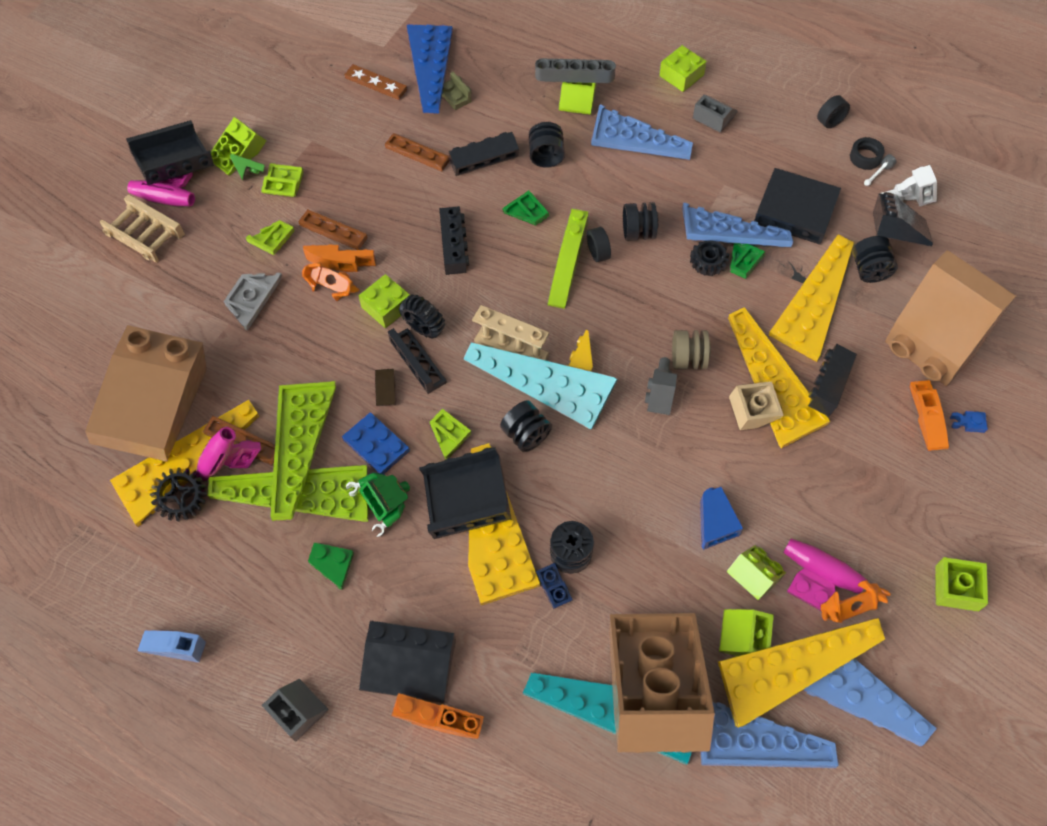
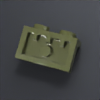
(456, 92)

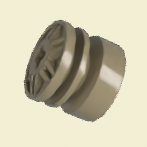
(690, 349)

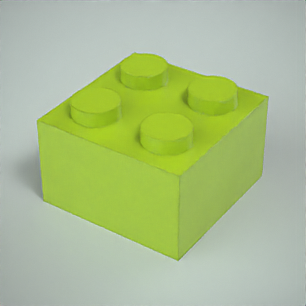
(682, 68)
(383, 300)
(961, 584)

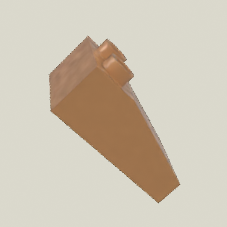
(948, 318)
(146, 393)
(659, 684)

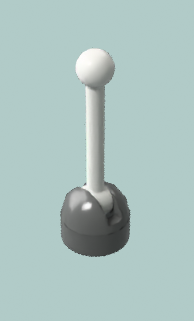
(887, 163)

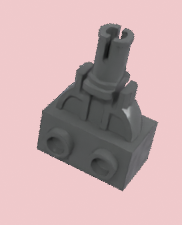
(662, 388)

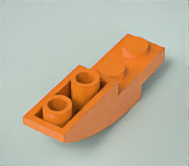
(338, 260)
(930, 415)
(437, 717)

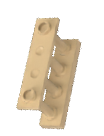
(145, 213)
(509, 334)

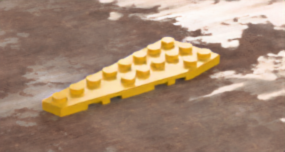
(500, 558)

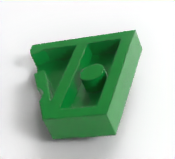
(527, 209)
(745, 259)
(331, 562)

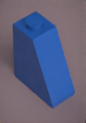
(717, 518)

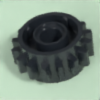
(709, 258)

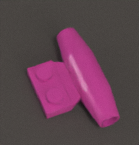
(164, 192)
(222, 452)
(820, 574)

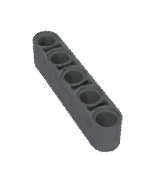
(575, 70)

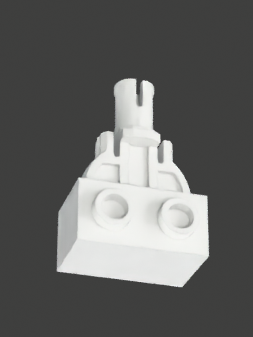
(919, 187)

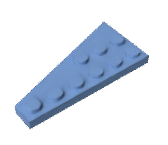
(634, 135)
(731, 229)
(867, 697)
(764, 744)

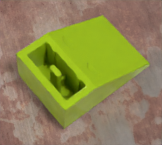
(236, 140)

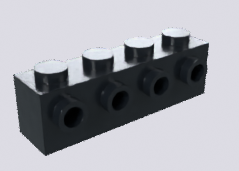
(483, 153)
(452, 240)
(832, 380)

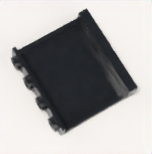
(169, 152)
(797, 205)
(465, 493)

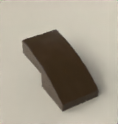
(385, 387)

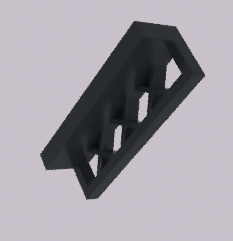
(413, 362)

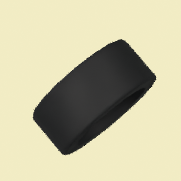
(833, 111)
(869, 144)
(598, 244)

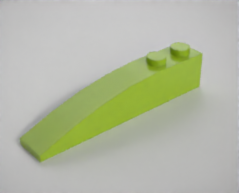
(568, 258)

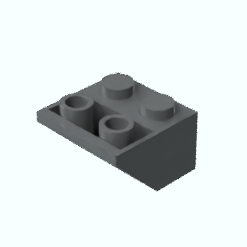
(713, 113)
(295, 708)

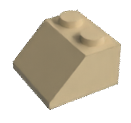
(755, 405)

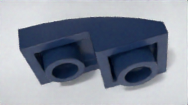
(553, 586)

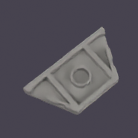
(250, 296)

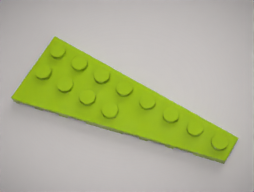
(298, 429)
(322, 492)

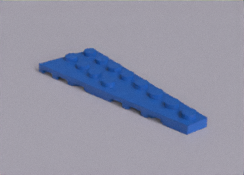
(430, 57)

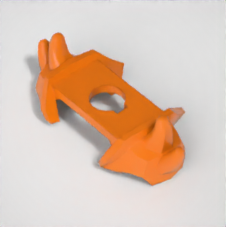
(318, 274)
(841, 610)

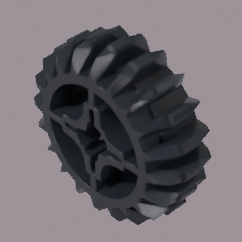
(422, 316)
(169, 497)

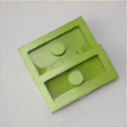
(282, 180)

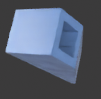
(173, 645)

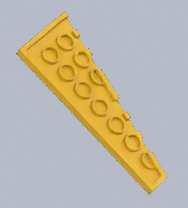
(810, 311)
(769, 366)
(136, 483)
(774, 674)

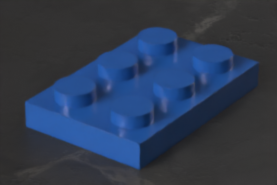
(375, 443)

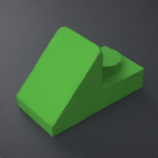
(242, 164)

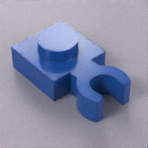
(971, 421)

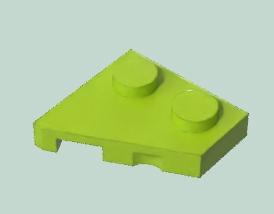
(272, 237)
(448, 432)

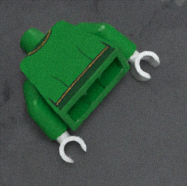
(383, 496)

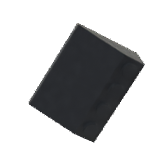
(899, 221)
(407, 661)

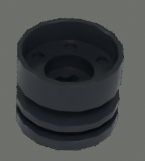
(546, 144)
(641, 221)
(874, 259)
(526, 426)
(567, 557)

